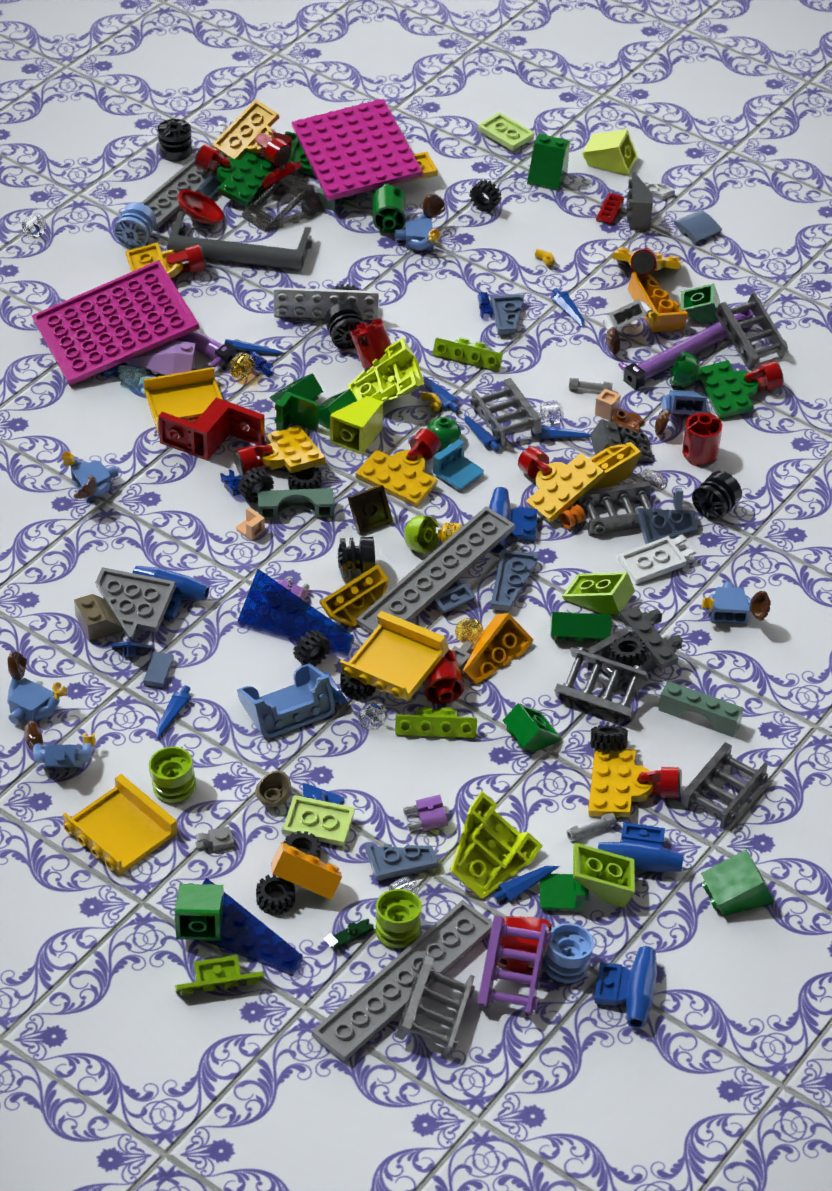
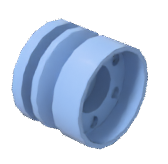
(135, 225)
(568, 953)

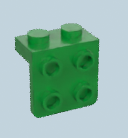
(297, 411)
(562, 893)

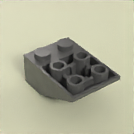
(639, 204)
(610, 434)

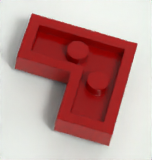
(278, 174)

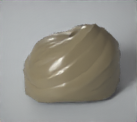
(274, 789)

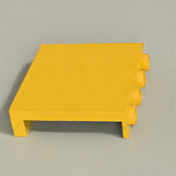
(181, 394)
(396, 656)
(122, 826)

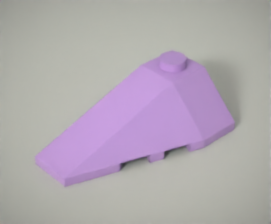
(167, 359)

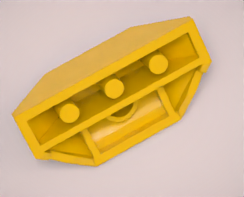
(617, 463)
(356, 596)

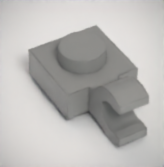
(463, 653)
(217, 839)

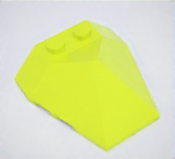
(391, 376)
(490, 849)

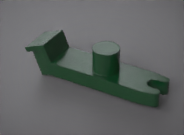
(353, 932)

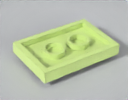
(506, 131)
(324, 819)

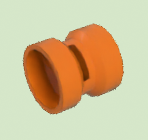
(574, 516)

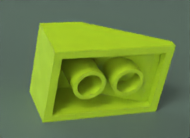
(601, 591)
(604, 874)

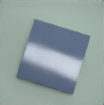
(698, 226)
(453, 597)

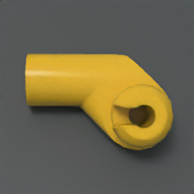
(547, 257)
(436, 403)

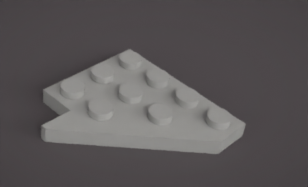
(135, 599)

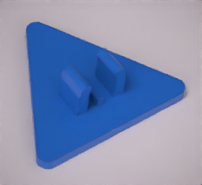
(129, 648)
(319, 794)

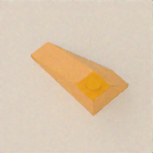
(497, 646)

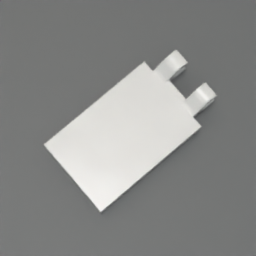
(656, 558)

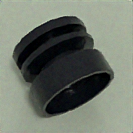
(174, 140)
(340, 321)
(717, 495)
(356, 557)

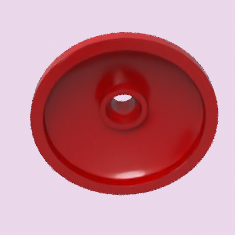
(199, 207)

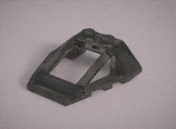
(310, 204)

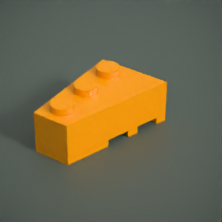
(306, 871)

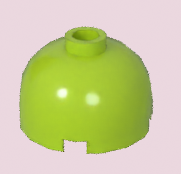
(421, 534)

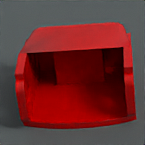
(521, 944)

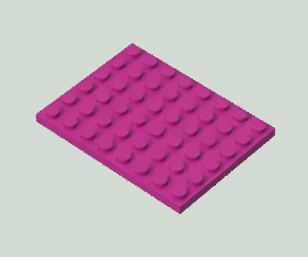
(356, 149)
(115, 322)

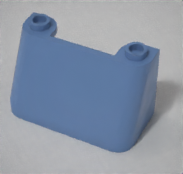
(292, 706)

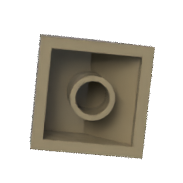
(95, 617)

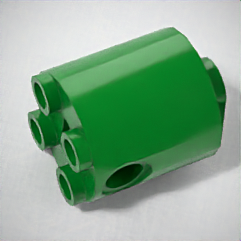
(389, 209)

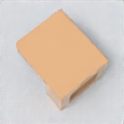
(607, 403)
(252, 526)

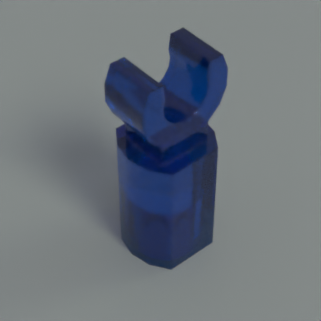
(484, 304)
(261, 364)

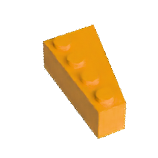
(649, 291)

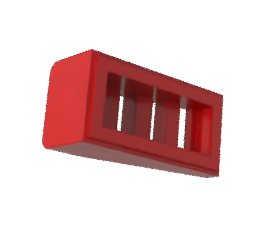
(610, 207)

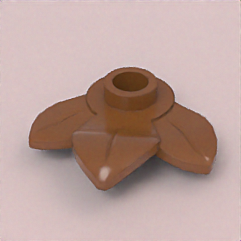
(627, 419)

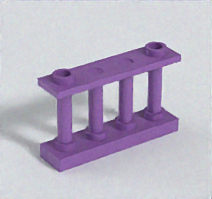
(492, 972)

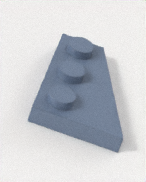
(506, 312)
(662, 523)
(399, 861)

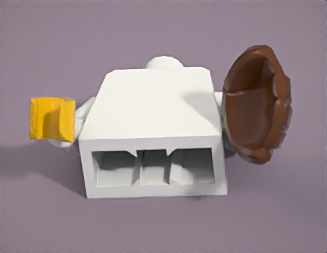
(625, 316)

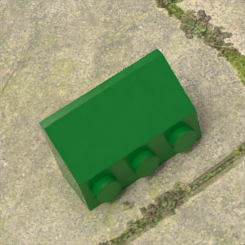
(580, 626)

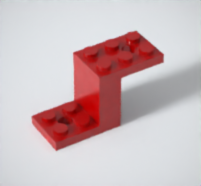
(211, 428)

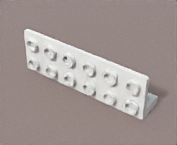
(316, 302)

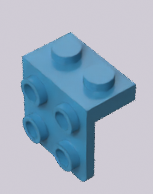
(454, 467)

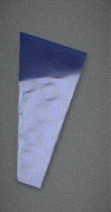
(283, 613)
(253, 939)

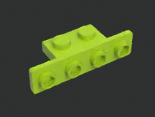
(468, 352)
(436, 723)
(218, 973)

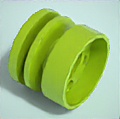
(172, 774)
(398, 918)

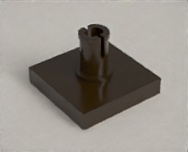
(370, 509)

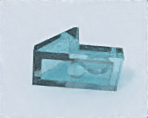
(130, 376)

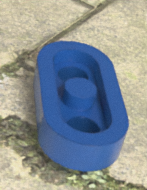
(337, 694)

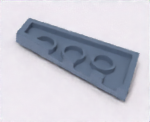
(511, 577)

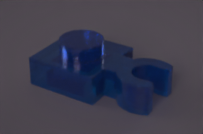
(231, 482)

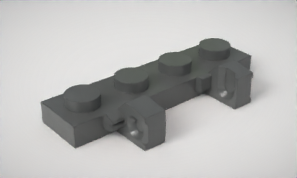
(642, 626)

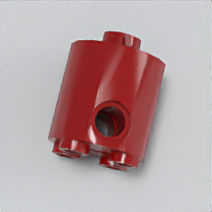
(370, 341)
(702, 438)
(445, 681)

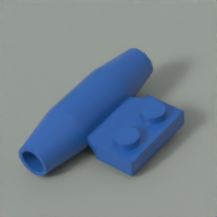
(523, 518)
(185, 587)
(646, 848)
(632, 986)

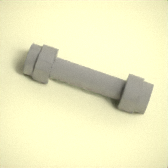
(574, 384)
(576, 833)

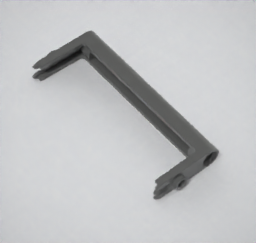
(241, 252)

